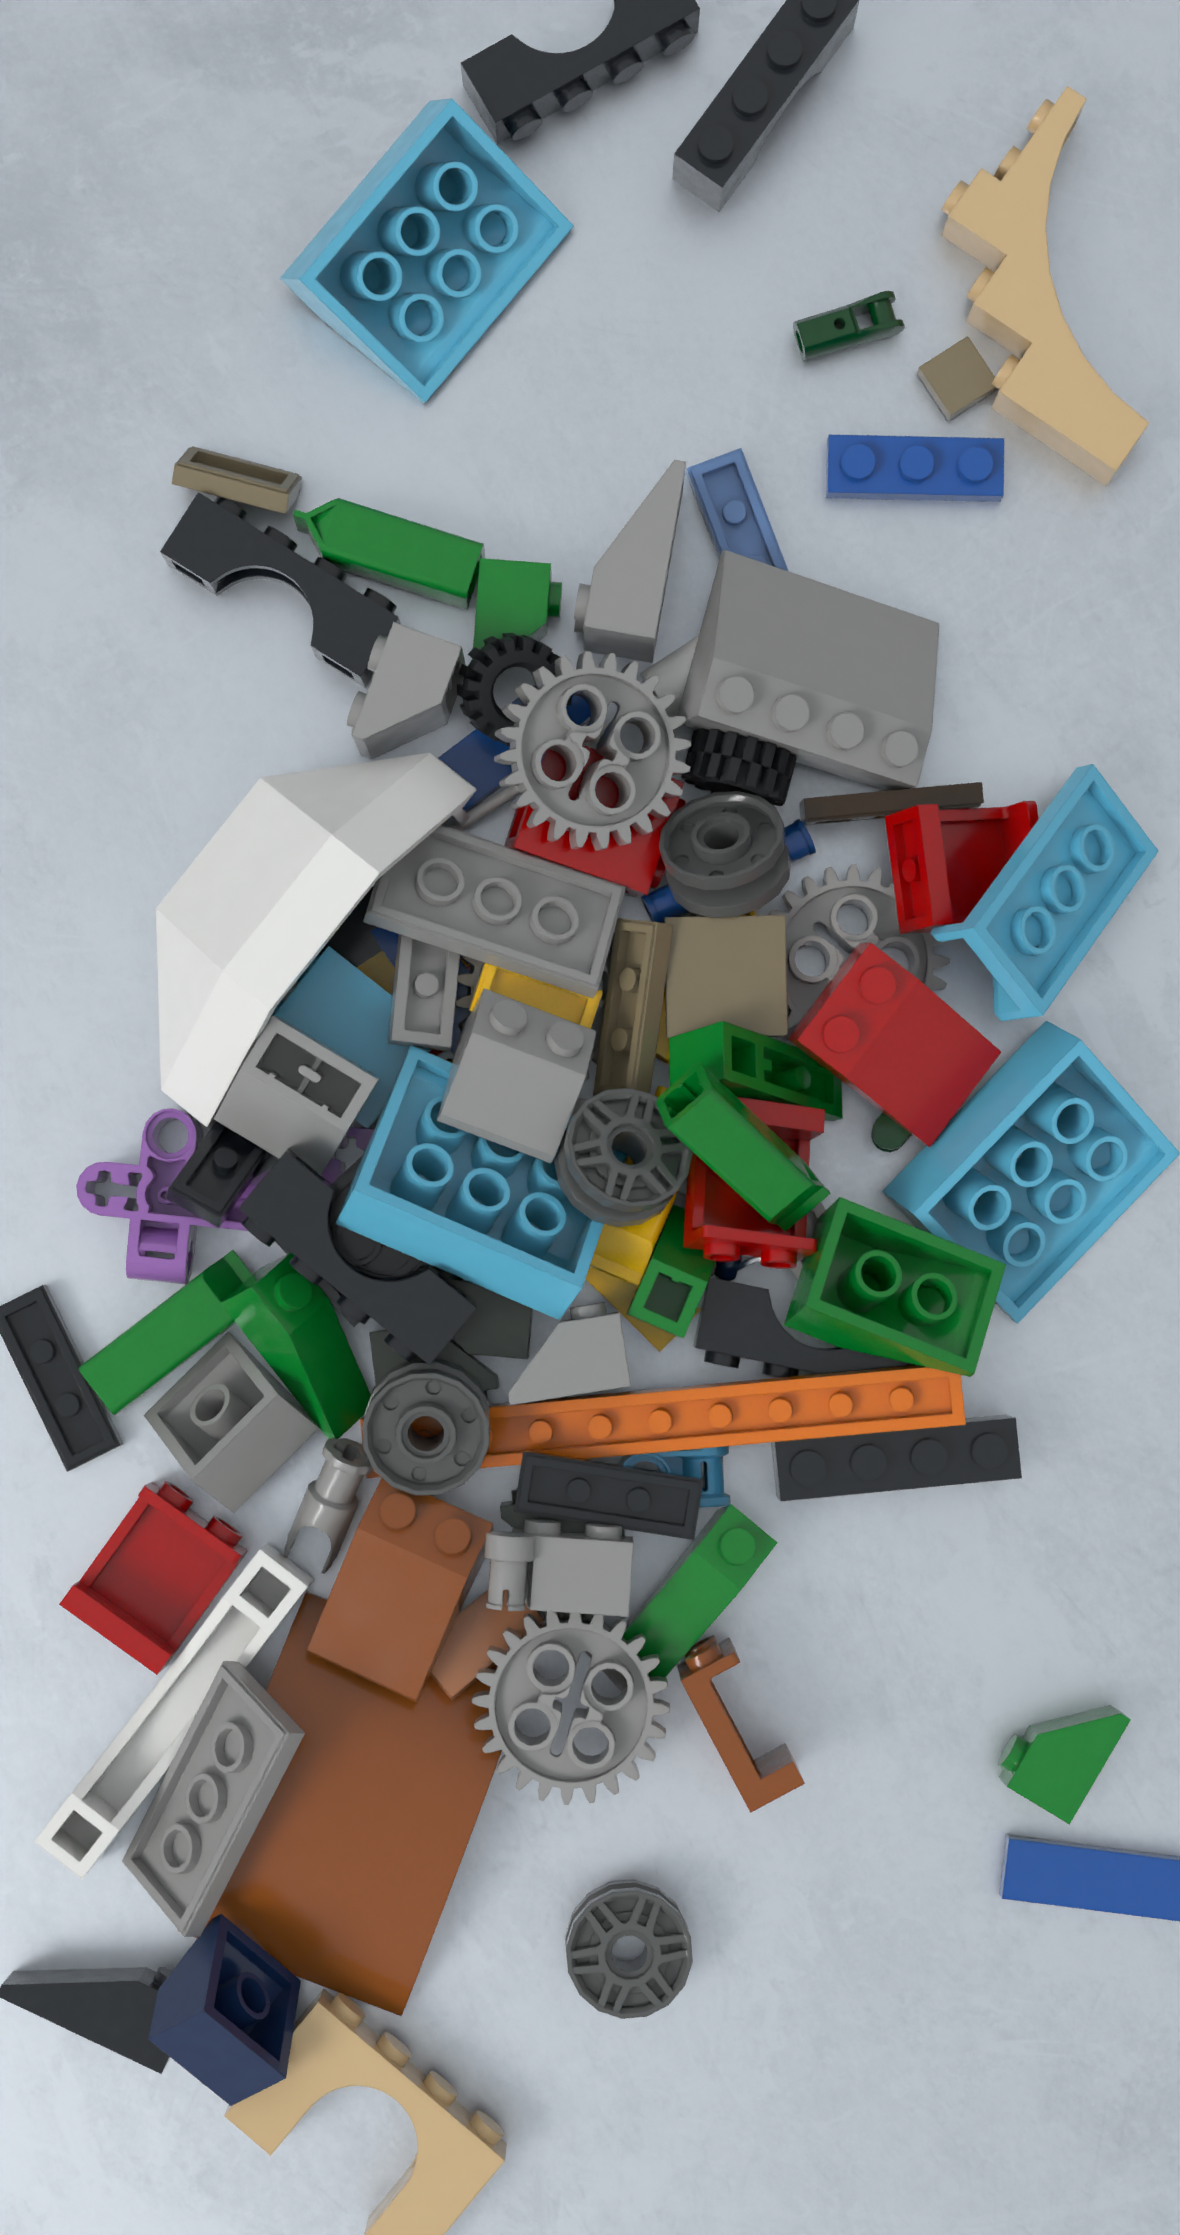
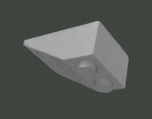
(630, 580)

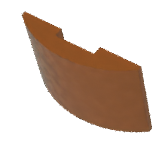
(361, 1825)

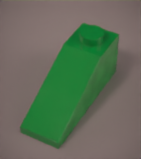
(756, 1067)
(302, 1343)
(699, 1587)

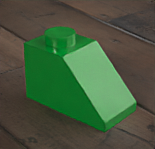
(515, 599)
(1062, 1758)

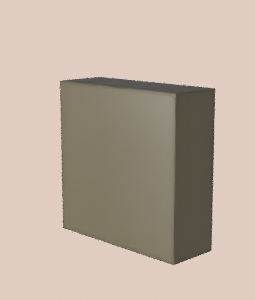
(957, 378)

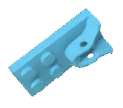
(1055, 895)

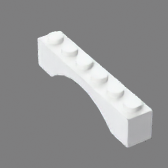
(154, 1733)

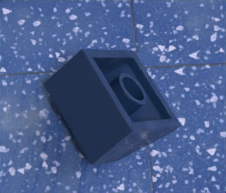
(227, 2013)

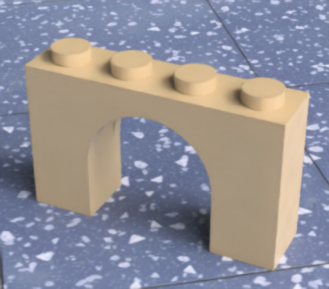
(338, 2051)

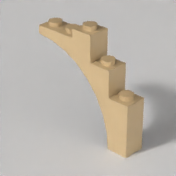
(1003, 226)

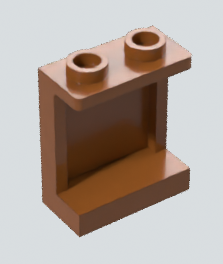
(757, 1779)

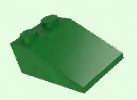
(894, 1291)

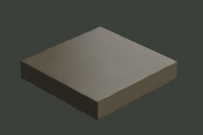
(727, 973)

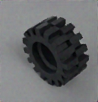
(487, 666)
(739, 764)

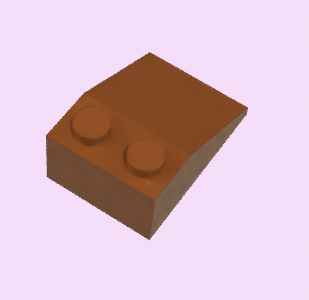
(400, 1589)

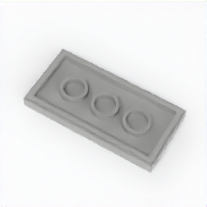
(501, 908)
(212, 1798)

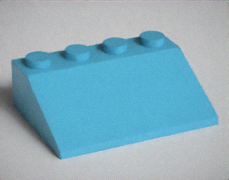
(428, 249)
(1035, 1166)
(467, 1199)

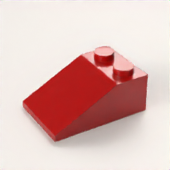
(895, 1042)

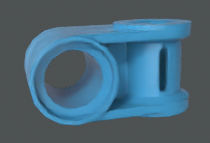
(689, 1463)

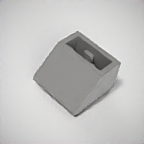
(408, 692)
(296, 1095)

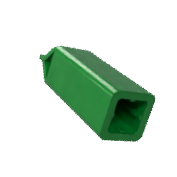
(394, 550)
(740, 1148)
(165, 1336)

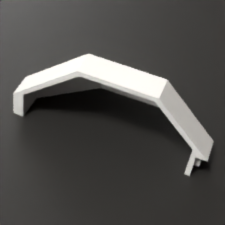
(272, 898)

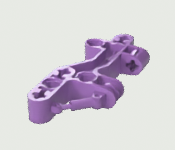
(159, 1222)

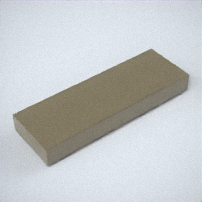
(633, 1005)

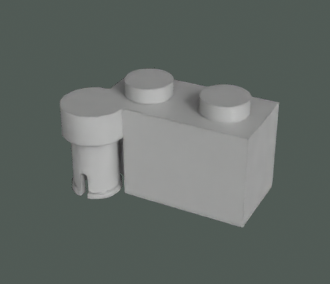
(560, 1569)

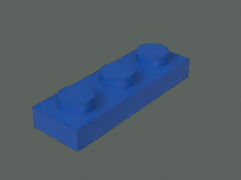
(915, 468)

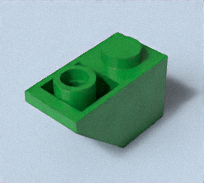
(671, 1280)

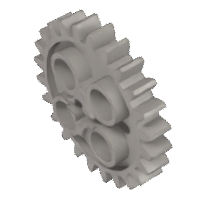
(546, 725)
(882, 930)
(623, 1719)

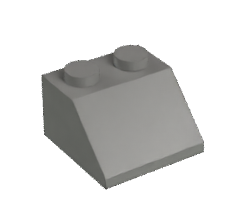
(516, 1075)
(576, 1358)
(230, 1423)

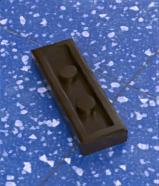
(883, 803)

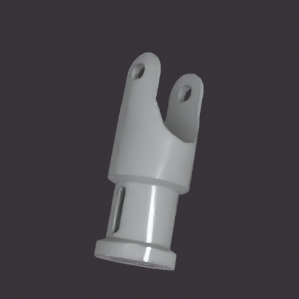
(332, 1498)

